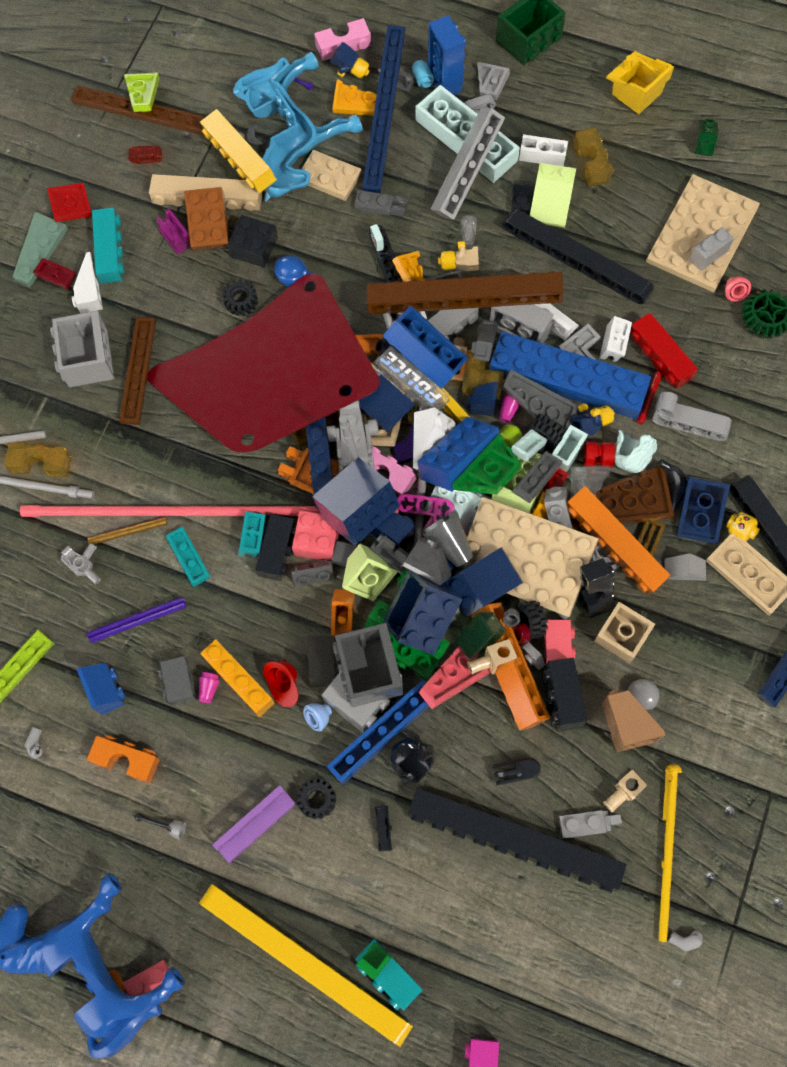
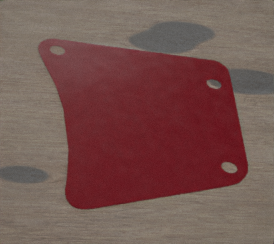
(271, 370)

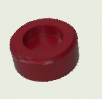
(521, 633)

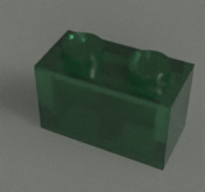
(480, 634)

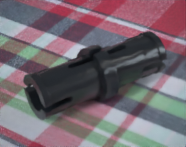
(383, 828)

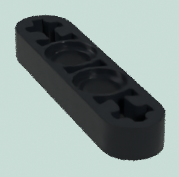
(386, 256)

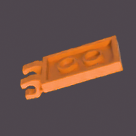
(301, 474)

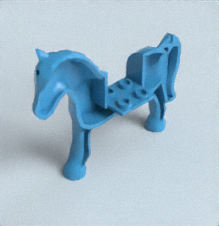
(268, 94)

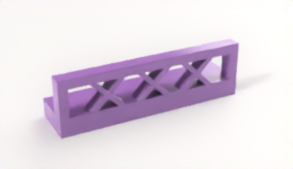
(254, 824)

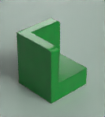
(374, 961)

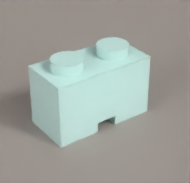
(570, 447)

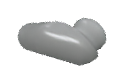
(32, 744)

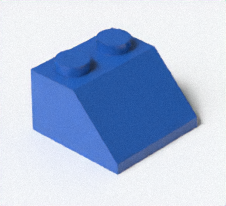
(101, 687)

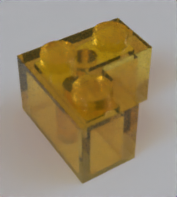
(476, 375)

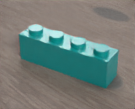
(107, 245)

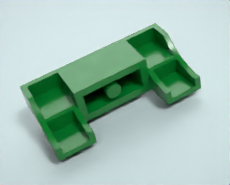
(407, 657)

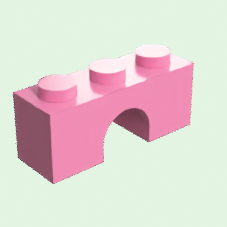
(357, 38)
(400, 477)

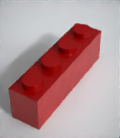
(662, 351)

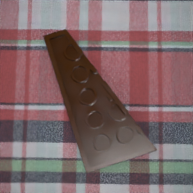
(637, 498)

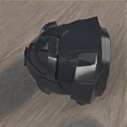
(412, 759)

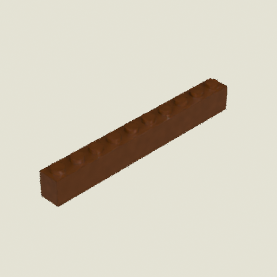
(465, 292)

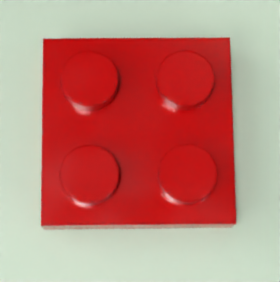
(69, 202)

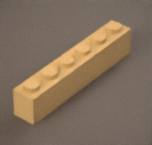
(170, 191)

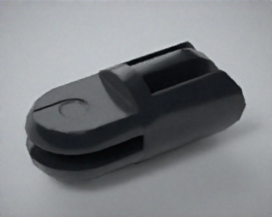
(523, 769)

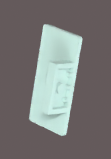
(465, 504)

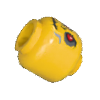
(743, 526)

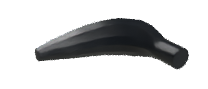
(678, 481)

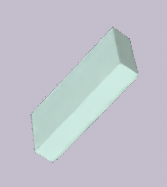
(528, 445)

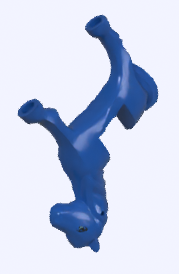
(111, 1012)

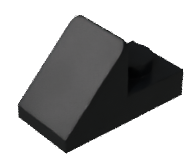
(521, 195)

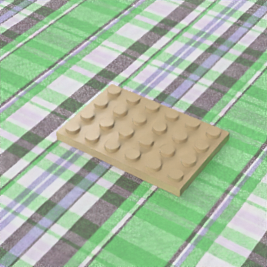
(698, 214)
(540, 551)

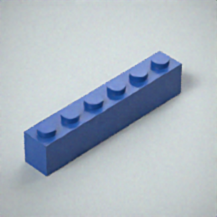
(378, 735)

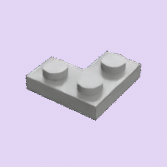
(581, 341)

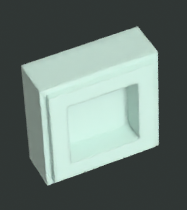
(377, 237)

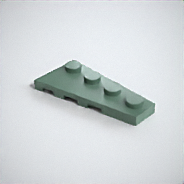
(40, 243)

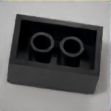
(564, 695)

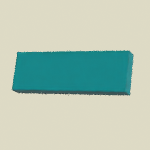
(188, 556)

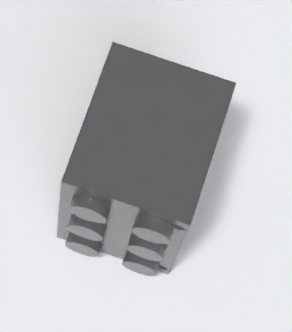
(367, 665)

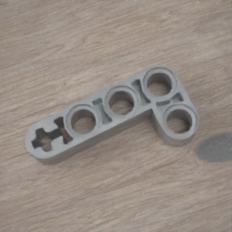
(690, 419)

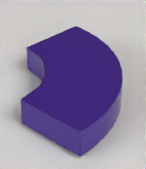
(404, 449)

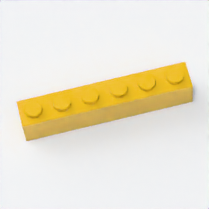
(239, 152)

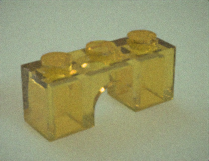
(589, 144)
(21, 458)

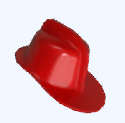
(281, 681)

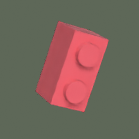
(558, 640)

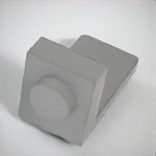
(556, 506)

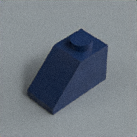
(483, 399)

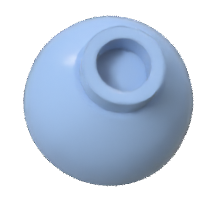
(317, 715)

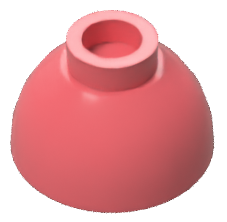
(737, 288)

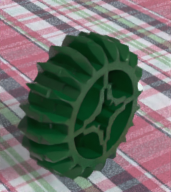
(763, 319)

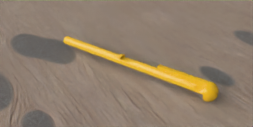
(669, 816)

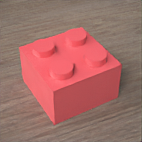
(314, 537)

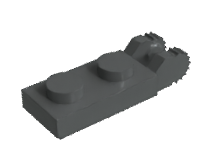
(380, 203)

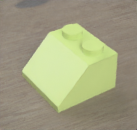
(367, 573)

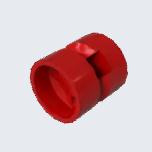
(598, 454)

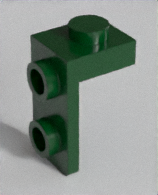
(707, 137)

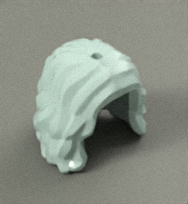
(633, 454)

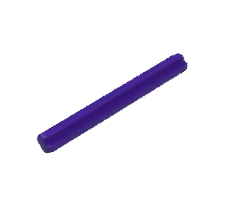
(136, 619)

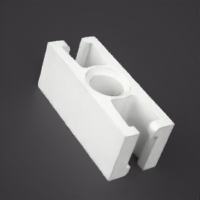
(543, 150)

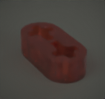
(145, 154)

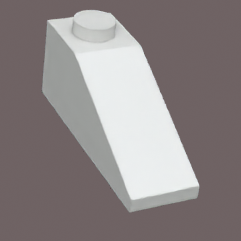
(86, 287)

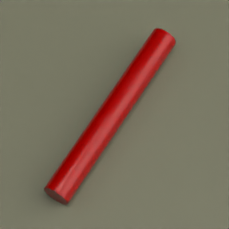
(649, 398)

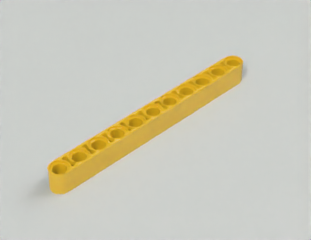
(306, 965)

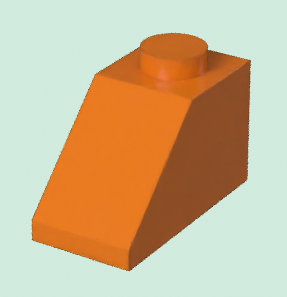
(342, 612)

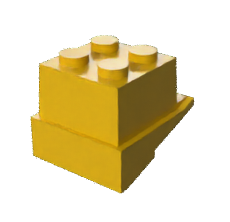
(639, 80)

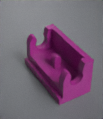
(174, 232)

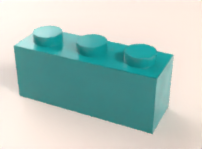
(394, 982)

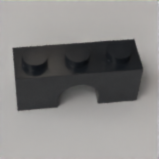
(599, 586)

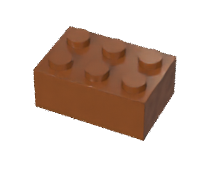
(207, 218)

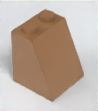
(629, 721)

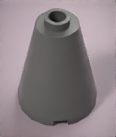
(452, 538)

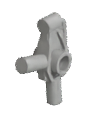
(80, 563)

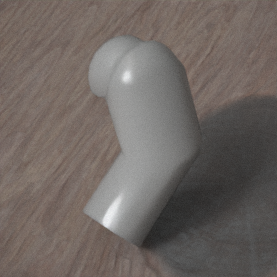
(686, 943)

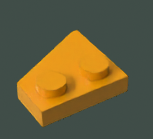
(408, 267)

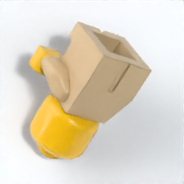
(462, 259)

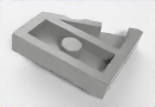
(492, 79)

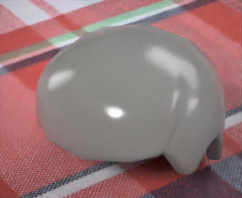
(645, 693)

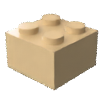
(624, 632)

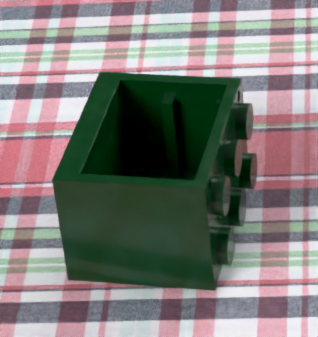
(530, 28)

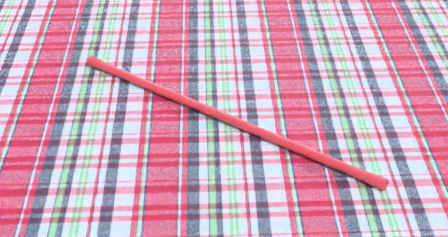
(37, 510)

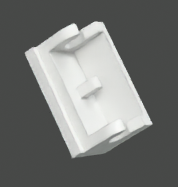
(616, 338)

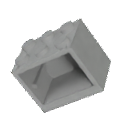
(82, 349)
(361, 716)

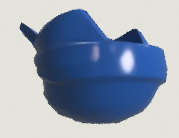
(290, 269)

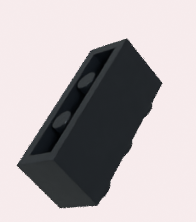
(276, 548)

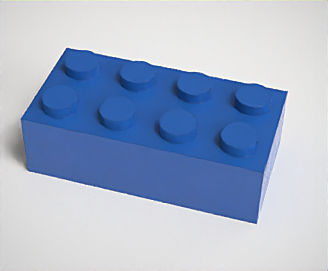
(446, 54)
(425, 347)
(456, 452)

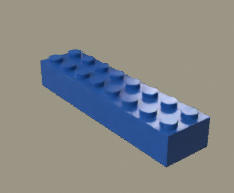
(572, 374)

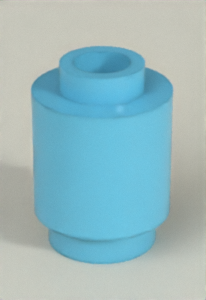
(422, 74)

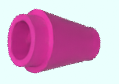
(508, 408)
(207, 686)

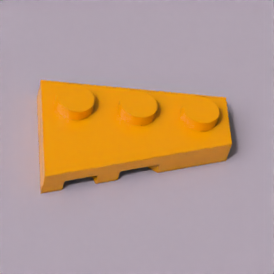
(353, 101)

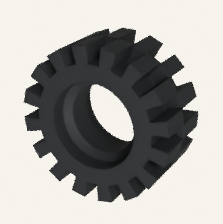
(236, 288)
(547, 429)
(533, 616)
(307, 789)

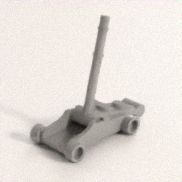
(353, 437)

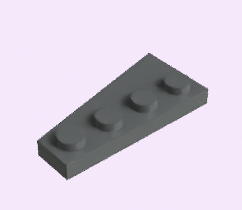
(539, 399)

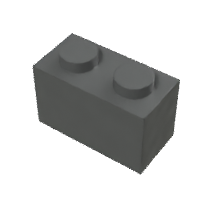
(177, 681)

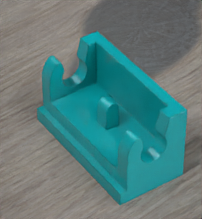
(251, 534)

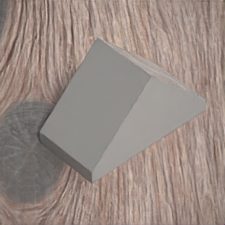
(686, 567)

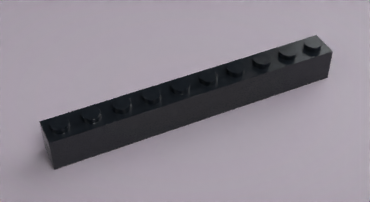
(518, 840)

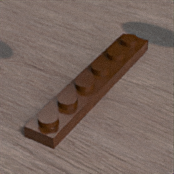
(137, 371)

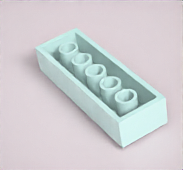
(451, 122)

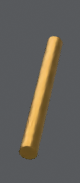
(127, 531)

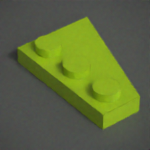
(142, 90)

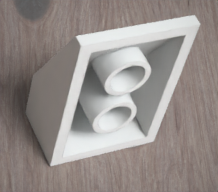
(429, 429)

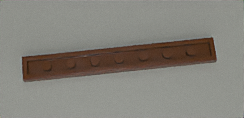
(122, 106)

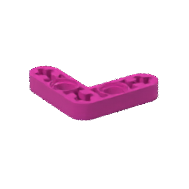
(434, 510)

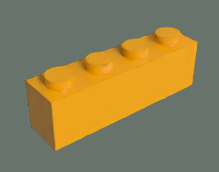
(237, 678)

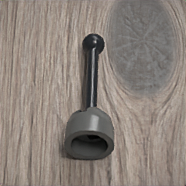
(508, 616)

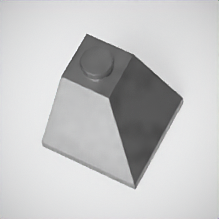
(429, 561)

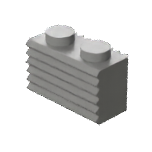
(711, 248)

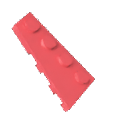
(450, 679)

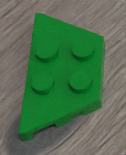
(490, 470)

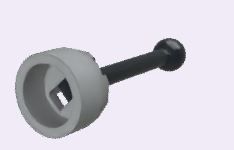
(175, 829)

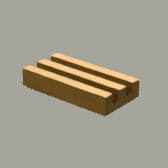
(660, 532)

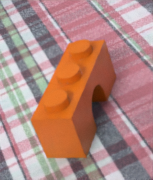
(141, 763)

